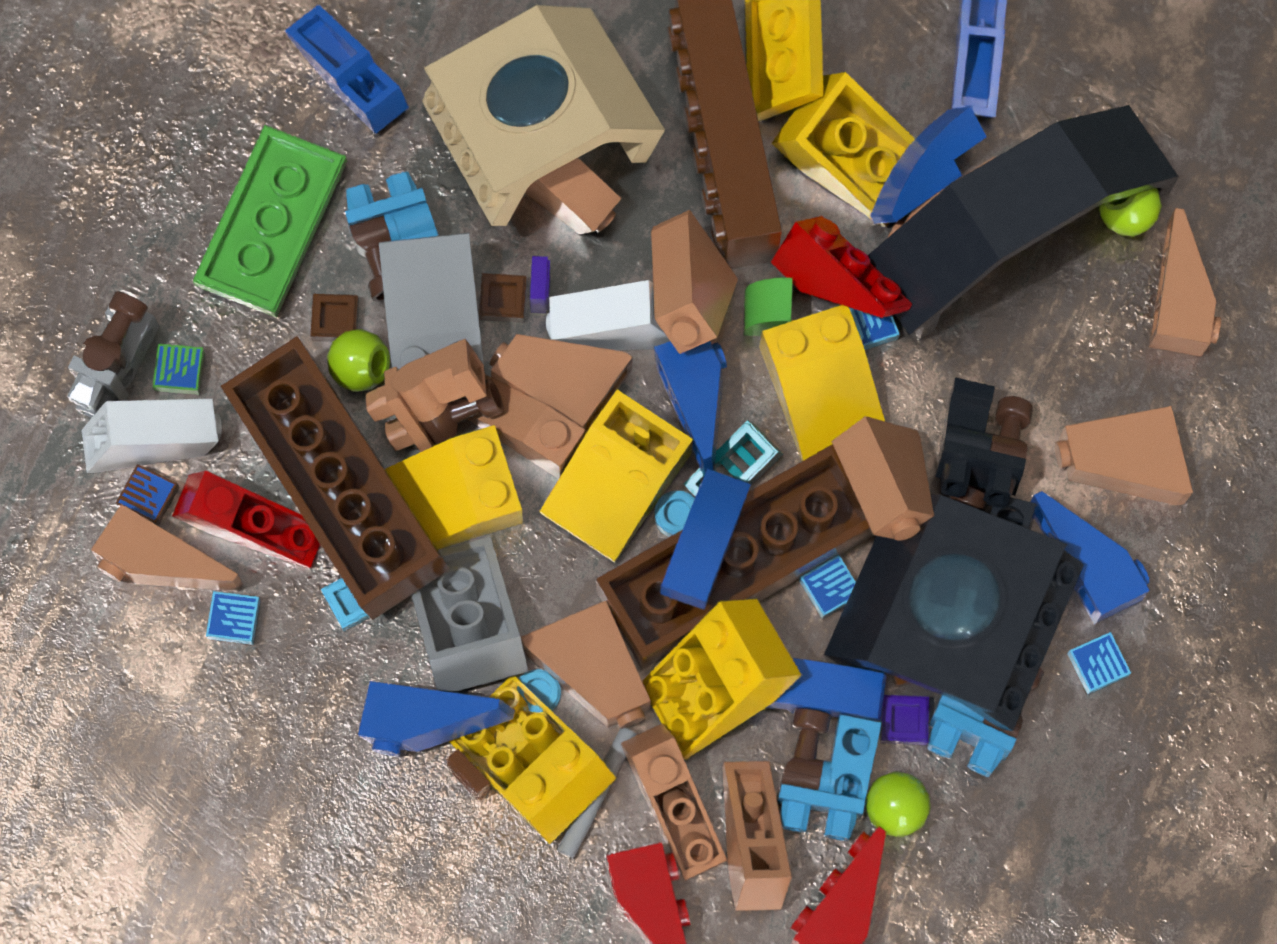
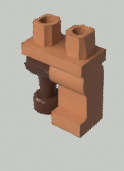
(426, 396)

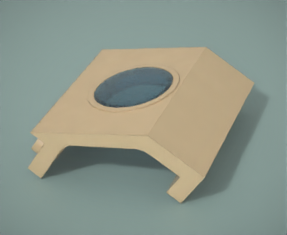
(535, 101)

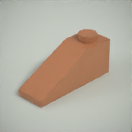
(1184, 295)
(533, 430)
(153, 556)
(754, 837)

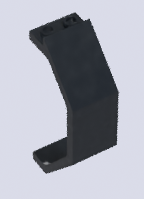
(1016, 204)

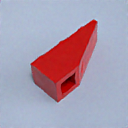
(835, 270)
(245, 519)
(646, 894)
(848, 898)

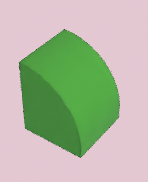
(767, 305)

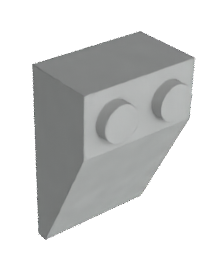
(429, 295)
(469, 620)

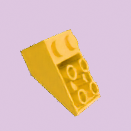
(617, 475)
(720, 675)
(537, 763)

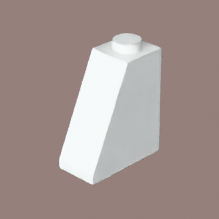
(607, 318)
(149, 433)

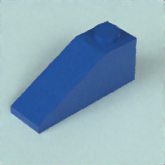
(695, 392)
(1109, 575)
(422, 718)

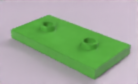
(270, 221)

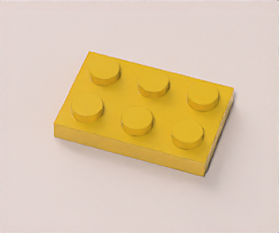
(783, 54)

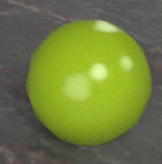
(1133, 213)
(358, 360)
(898, 804)

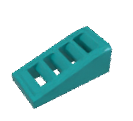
(734, 444)

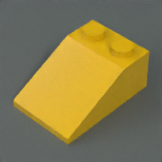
(844, 142)
(820, 377)
(460, 488)

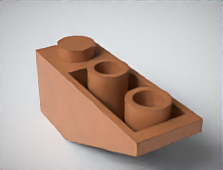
(673, 800)

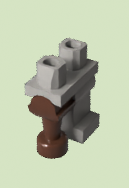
(113, 356)

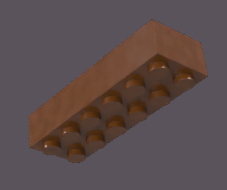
(724, 131)
(335, 478)
(779, 536)

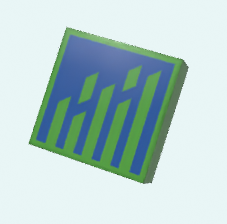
(178, 369)

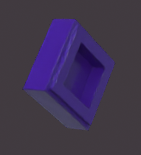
(540, 284)
(904, 720)

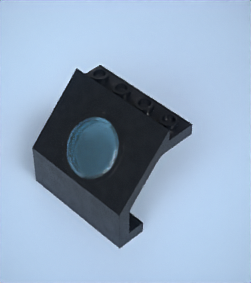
(959, 609)

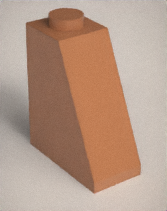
(576, 197)
(689, 282)
(562, 374)
(1128, 455)
(887, 476)
(591, 665)

